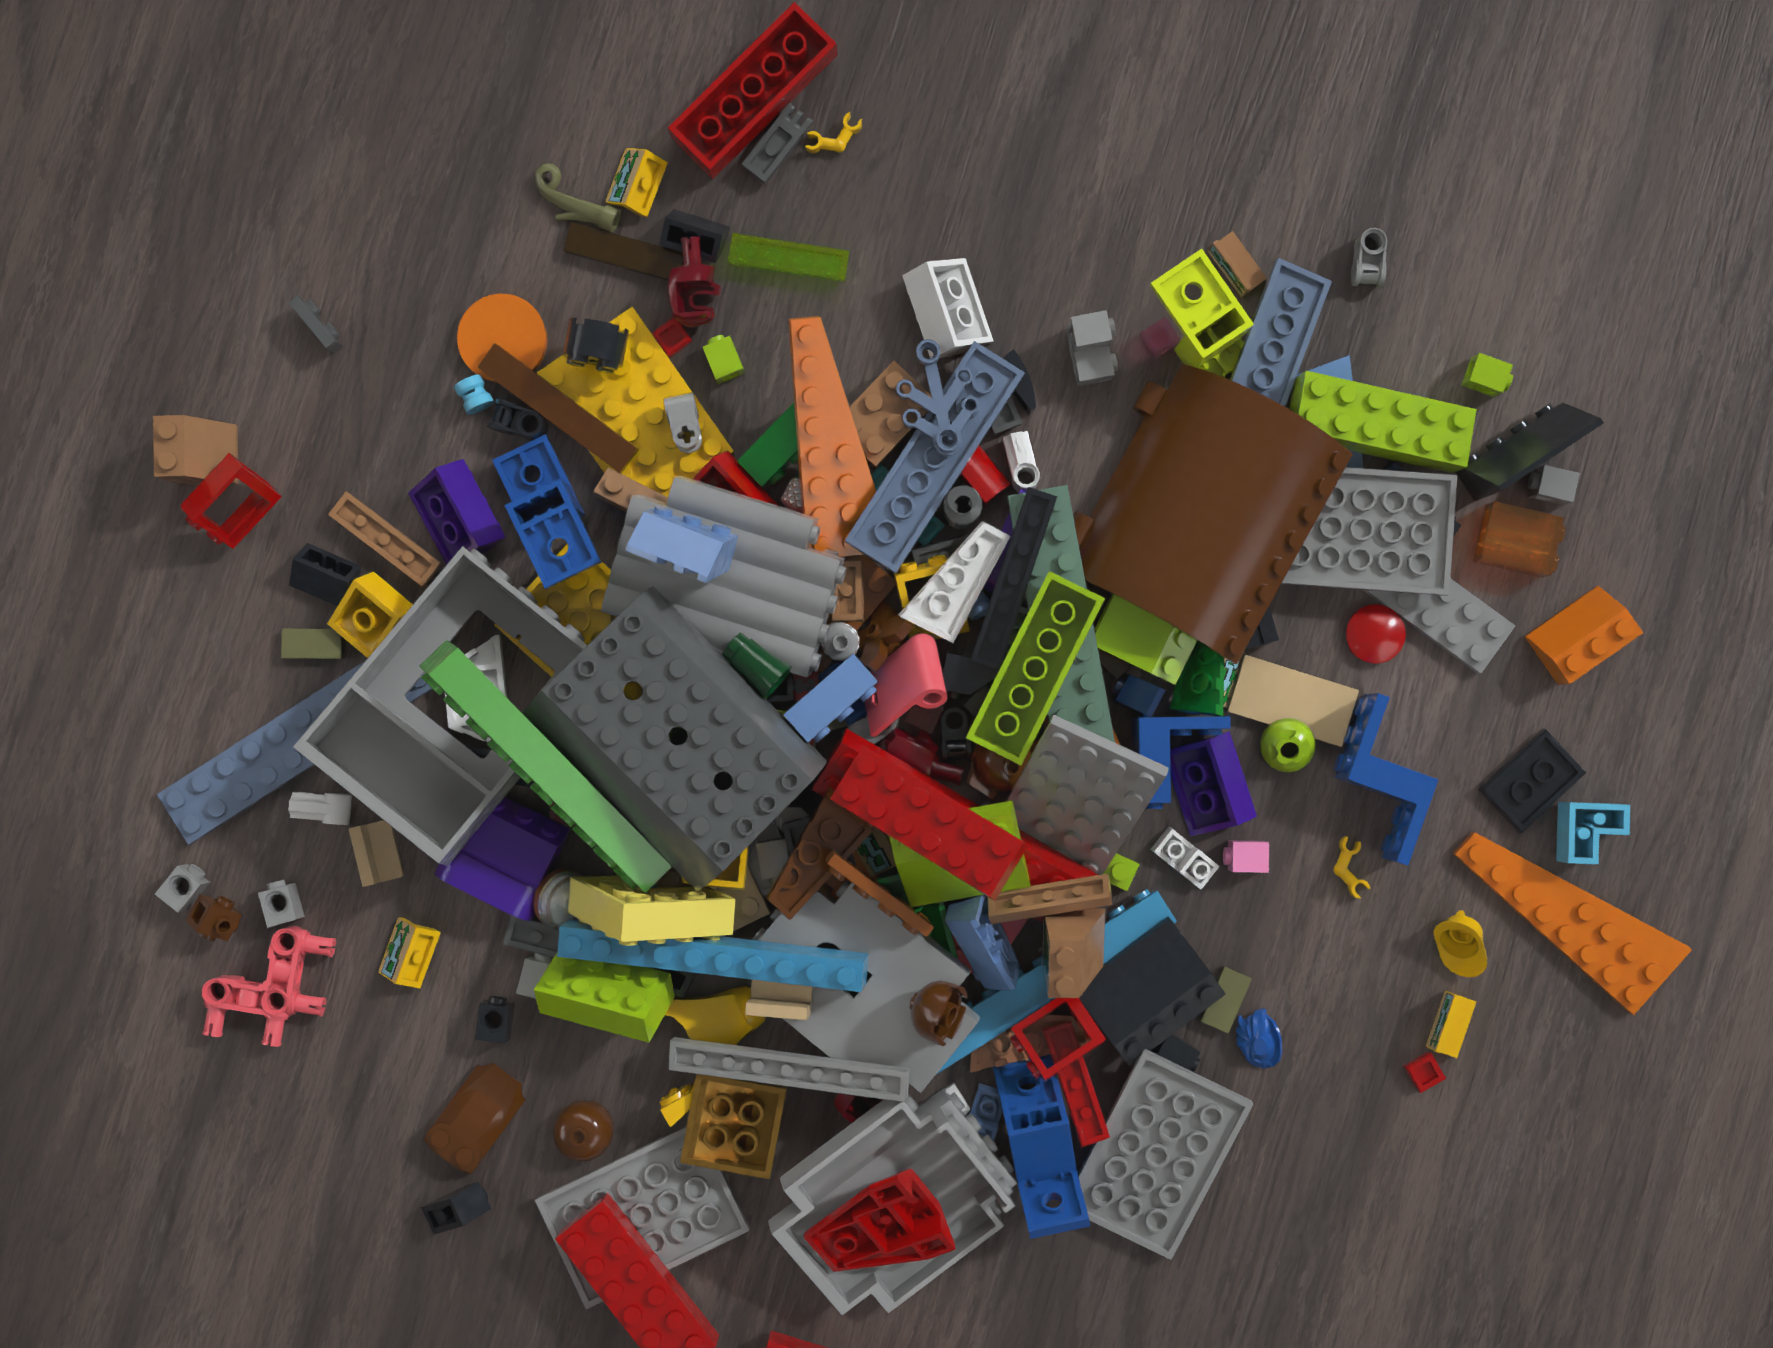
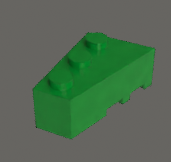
(773, 451)

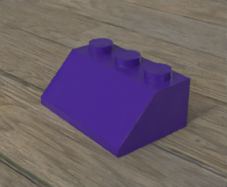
(455, 511)
(1210, 784)
(517, 842)

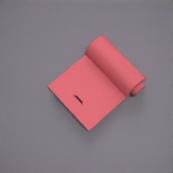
(906, 679)

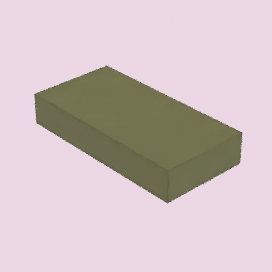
(311, 644)
(1223, 1012)

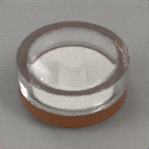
(552, 898)

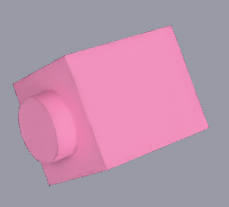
(1247, 856)

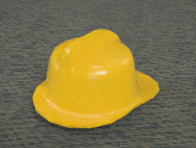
(1461, 945)

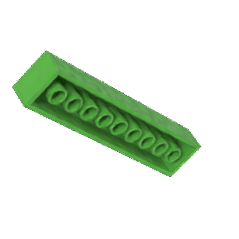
(539, 761)

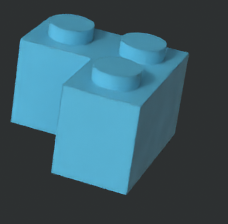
(1580, 829)

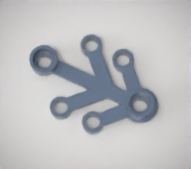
(939, 403)

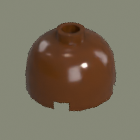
(995, 770)
(938, 1011)
(583, 1130)

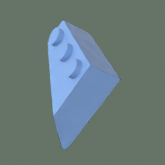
(684, 543)
(832, 699)
(983, 943)

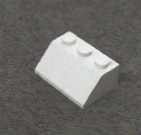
(947, 306)

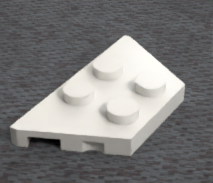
(490, 662)

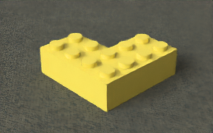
(650, 916)

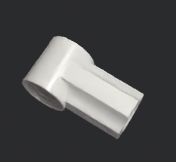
(1020, 459)
(329, 808)

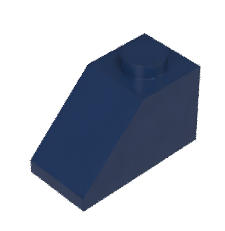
(1137, 695)

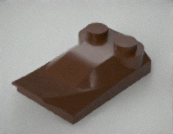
(476, 1117)

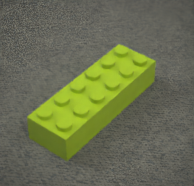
(1386, 421)
(1035, 668)

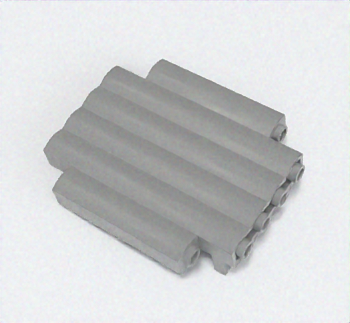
(774, 587)
(890, 1138)

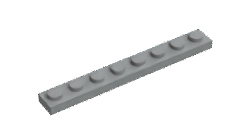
(789, 1069)

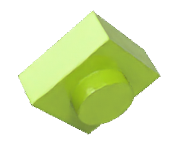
(1121, 871)

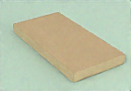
(1277, 692)

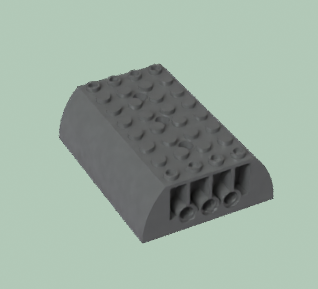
(627, 747)

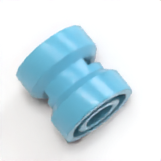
(473, 394)

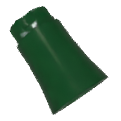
(756, 664)

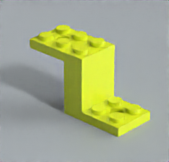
(1209, 324)

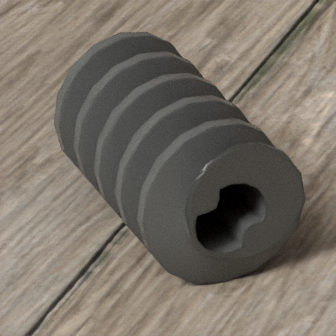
(974, 506)

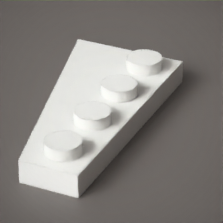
(955, 587)

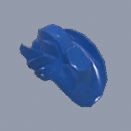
(1259, 1039)

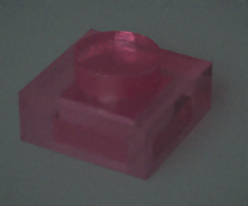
(1160, 337)

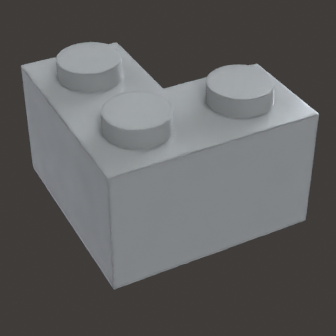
(1089, 347)

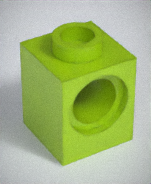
(723, 358)
(1488, 375)

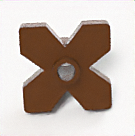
(882, 636)

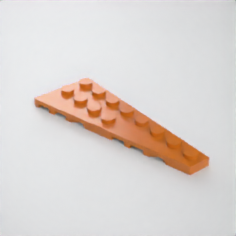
(830, 454)
(1601, 940)

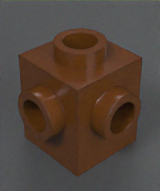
(214, 917)

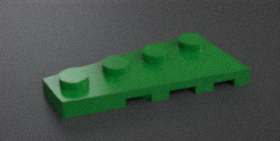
(1200, 683)

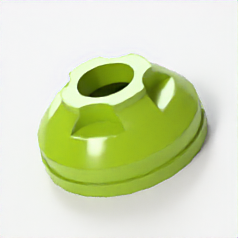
(1282, 732)

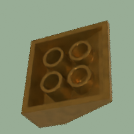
(733, 1125)

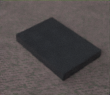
(1532, 780)

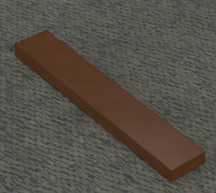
(558, 408)

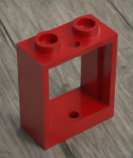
(244, 517)
(1083, 1020)

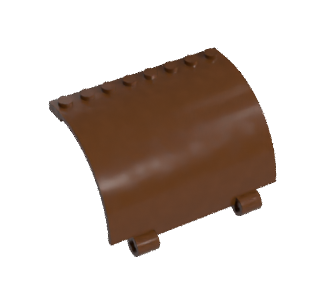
(1209, 507)

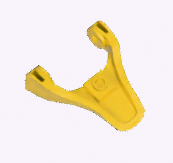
(709, 1019)

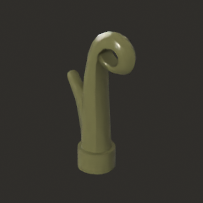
(577, 209)

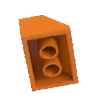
(1583, 635)

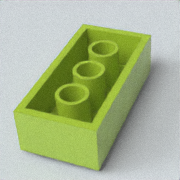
(606, 996)

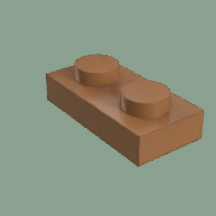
(850, 594)

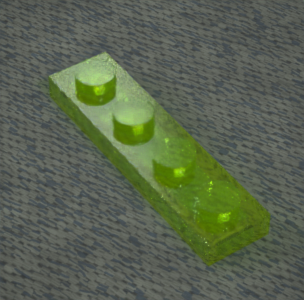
(788, 257)

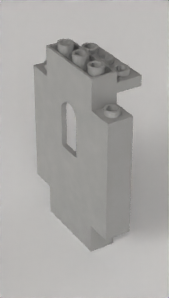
(878, 1021)

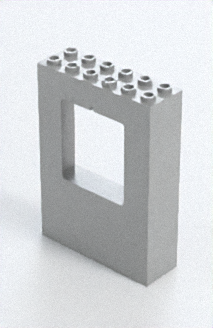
(397, 754)

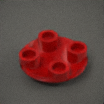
(1375, 634)

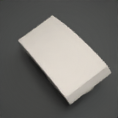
(1184, 857)

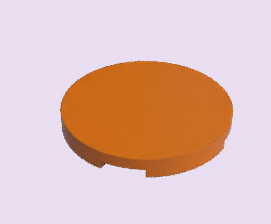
(502, 321)

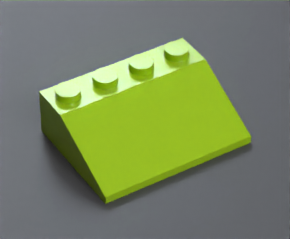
(1143, 639)
(930, 884)

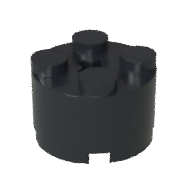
(595, 344)

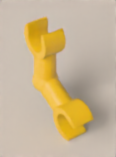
(834, 144)
(1342, 864)

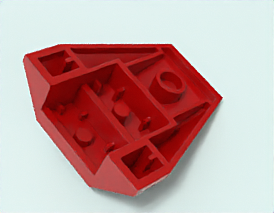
(883, 1226)

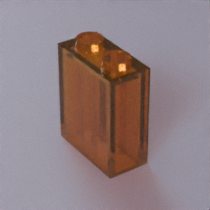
(1519, 539)

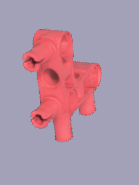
(258, 997)

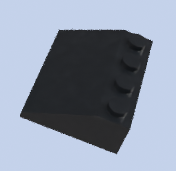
(1525, 449)
(1150, 991)

